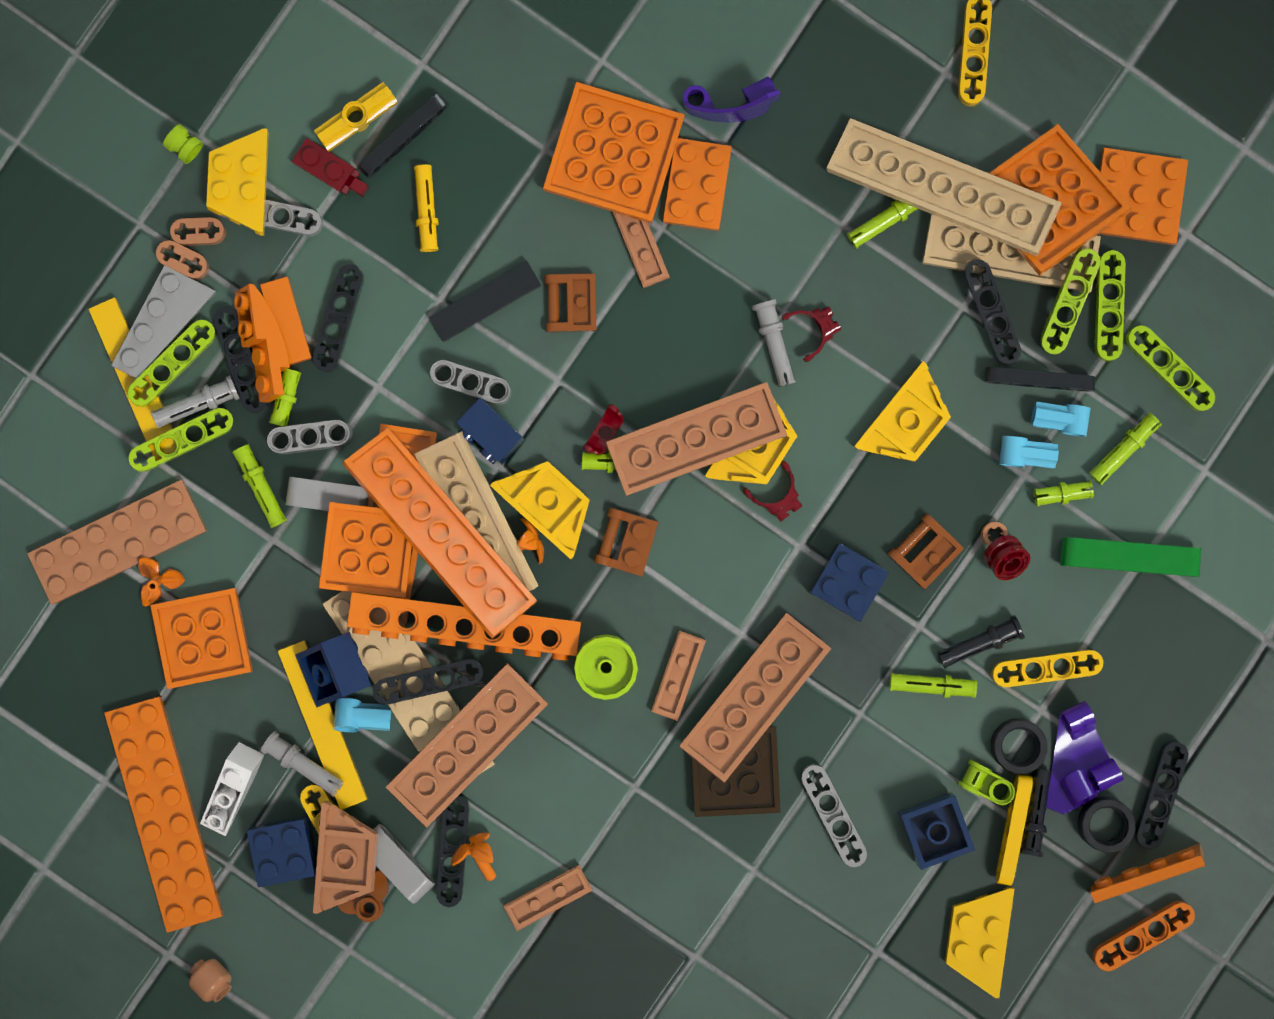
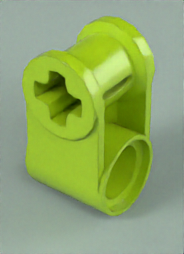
(985, 783)

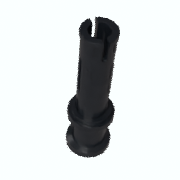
(993, 637)
(1042, 779)

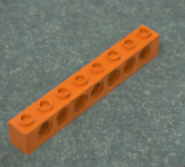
(361, 604)

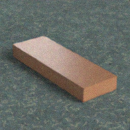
(642, 250)
(678, 675)
(548, 897)

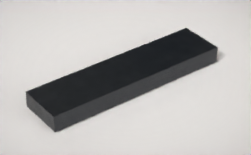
(485, 301)

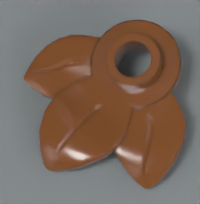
(357, 905)

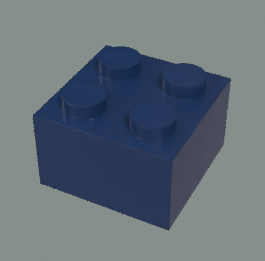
(491, 431)
(848, 582)
(333, 669)
(936, 831)
(282, 851)

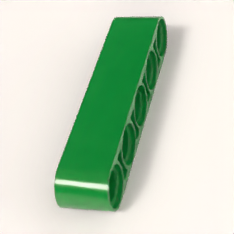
(1130, 556)

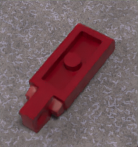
(329, 168)

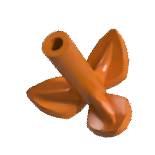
(530, 540)
(151, 591)
(479, 851)

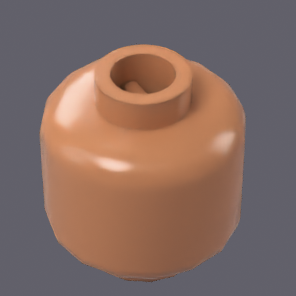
(210, 980)

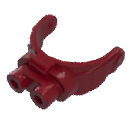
(824, 322)
(605, 431)
(788, 503)

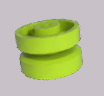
(600, 650)

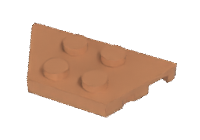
(343, 859)

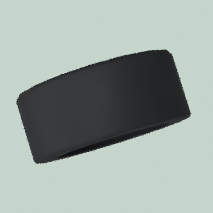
(1040, 746)
(1109, 846)

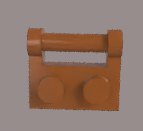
(580, 303)
(635, 545)
(932, 557)

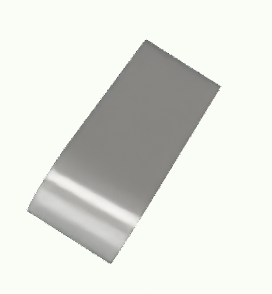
(457, 379)
(296, 437)
(318, 494)
(401, 867)

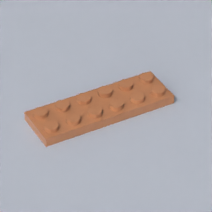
(696, 438)
(117, 542)
(755, 697)
(467, 745)

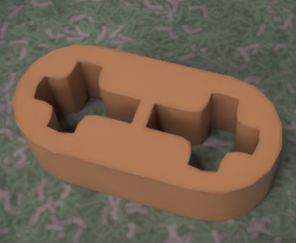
(199, 238)
(180, 265)

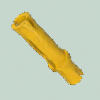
(426, 210)

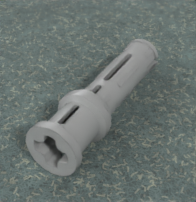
(771, 329)
(208, 397)
(291, 757)

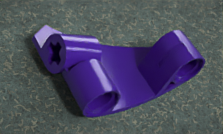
(757, 97)
(1079, 762)

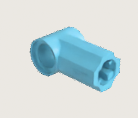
(1067, 419)
(1022, 453)
(355, 715)

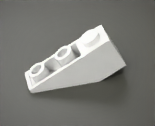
(231, 788)

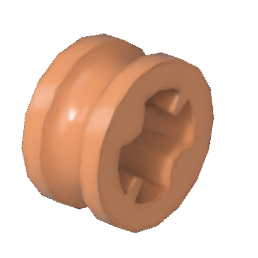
(992, 525)

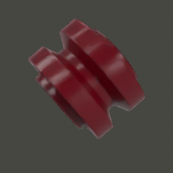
(1007, 557)

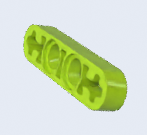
(1075, 302)
(1114, 306)
(167, 359)
(1173, 365)
(179, 436)

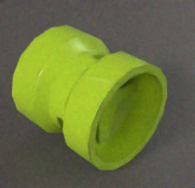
(182, 143)

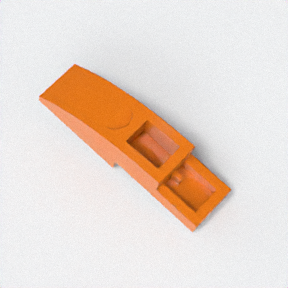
(261, 332)

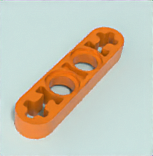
(1141, 931)

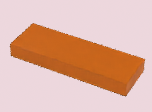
(284, 308)

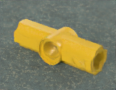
(371, 105)

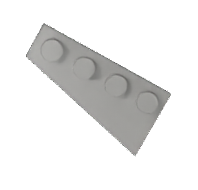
(165, 313)

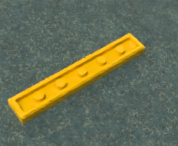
(113, 332)
(320, 722)

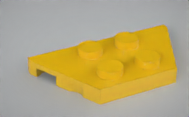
(239, 180)
(908, 419)
(755, 464)
(547, 503)
(980, 939)

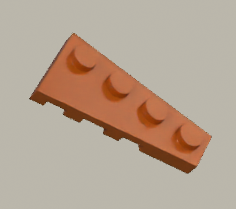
(1148, 874)

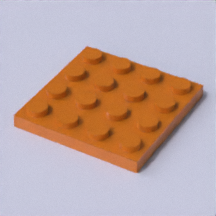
(613, 152)
(1064, 173)

